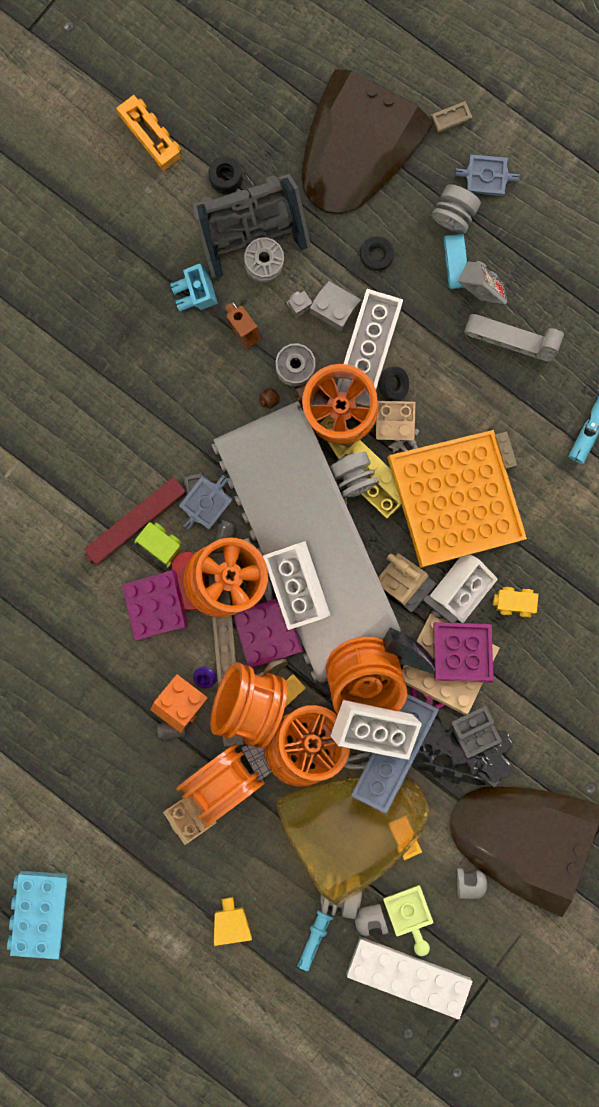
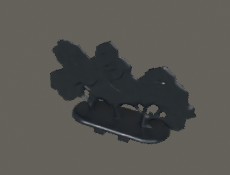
(491, 760)

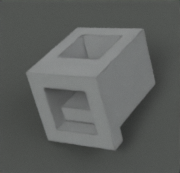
(299, 303)

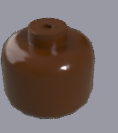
(269, 398)

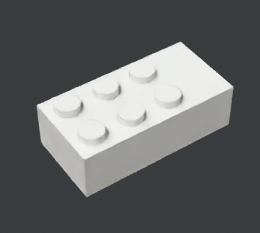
(296, 585)
(375, 729)

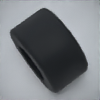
(224, 163)

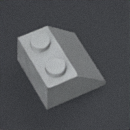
(334, 306)

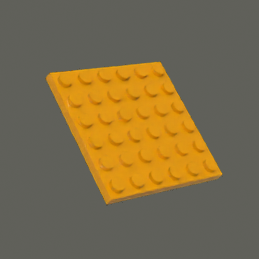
(456, 498)

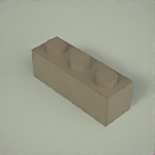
(506, 450)

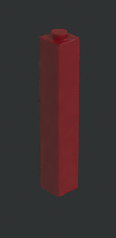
(134, 522)

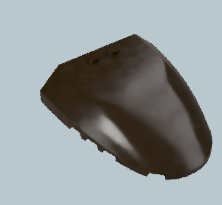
(358, 141)
(527, 840)

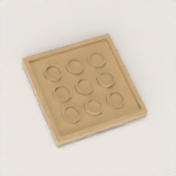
(453, 694)

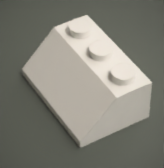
(464, 587)

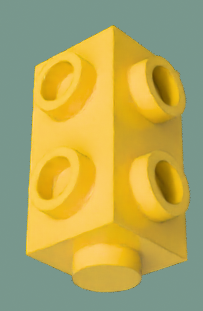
(519, 602)

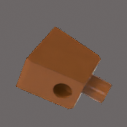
(242, 325)

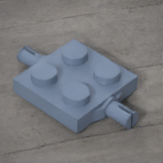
(487, 175)
(205, 502)

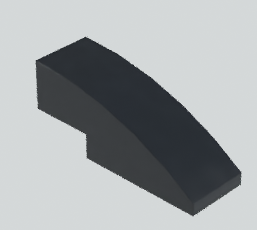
(408, 651)

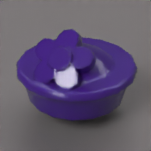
(204, 677)

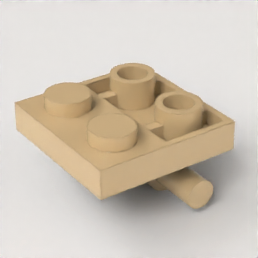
(395, 420)
(401, 578)
(184, 820)

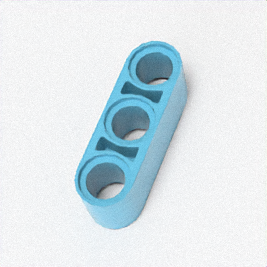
(455, 258)

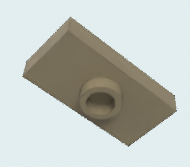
(451, 117)

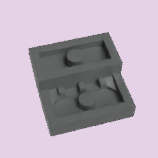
(476, 732)

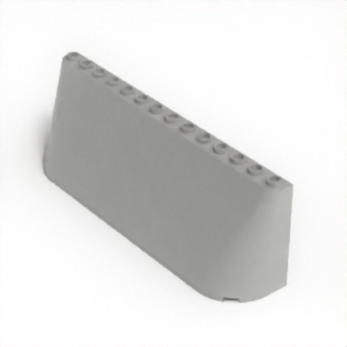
(295, 499)

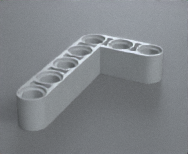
(515, 339)

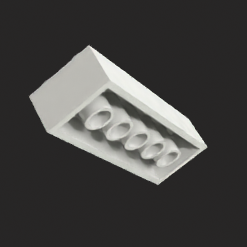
(371, 339)
(409, 977)

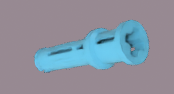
(318, 931)

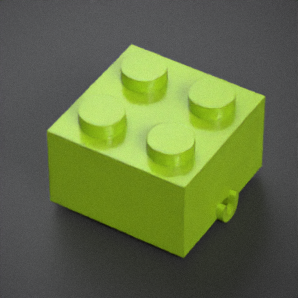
(159, 544)

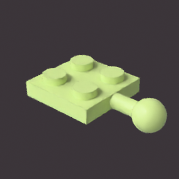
(409, 913)

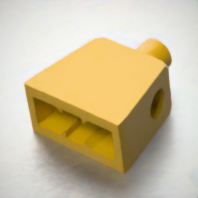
(231, 924)

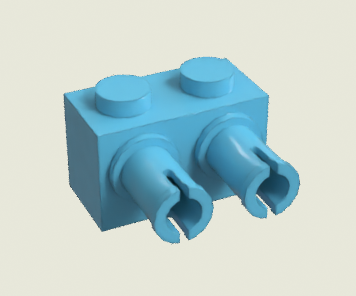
(200, 287)

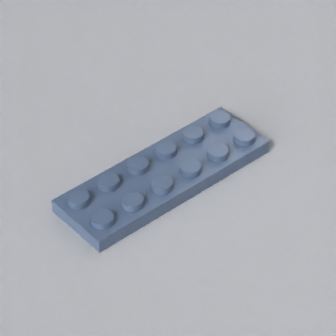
(386, 773)

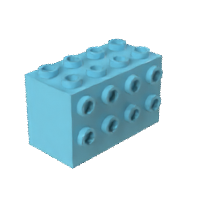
(37, 914)

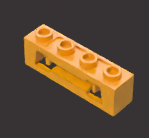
(132, 108)

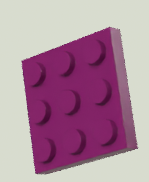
(155, 605)
(265, 634)
(463, 652)

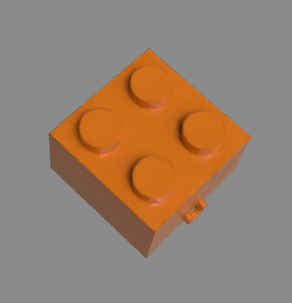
(178, 703)

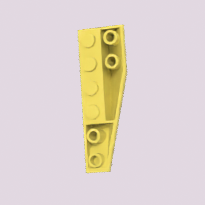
(382, 495)

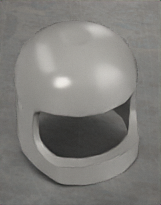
(471, 885)
(370, 918)

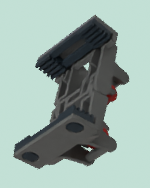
(224, 221)

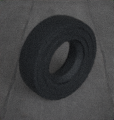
(377, 265)
(385, 383)

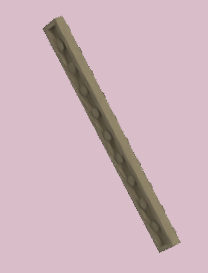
(223, 640)

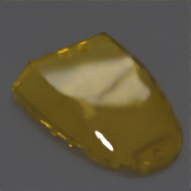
(347, 841)

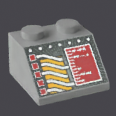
(483, 283)

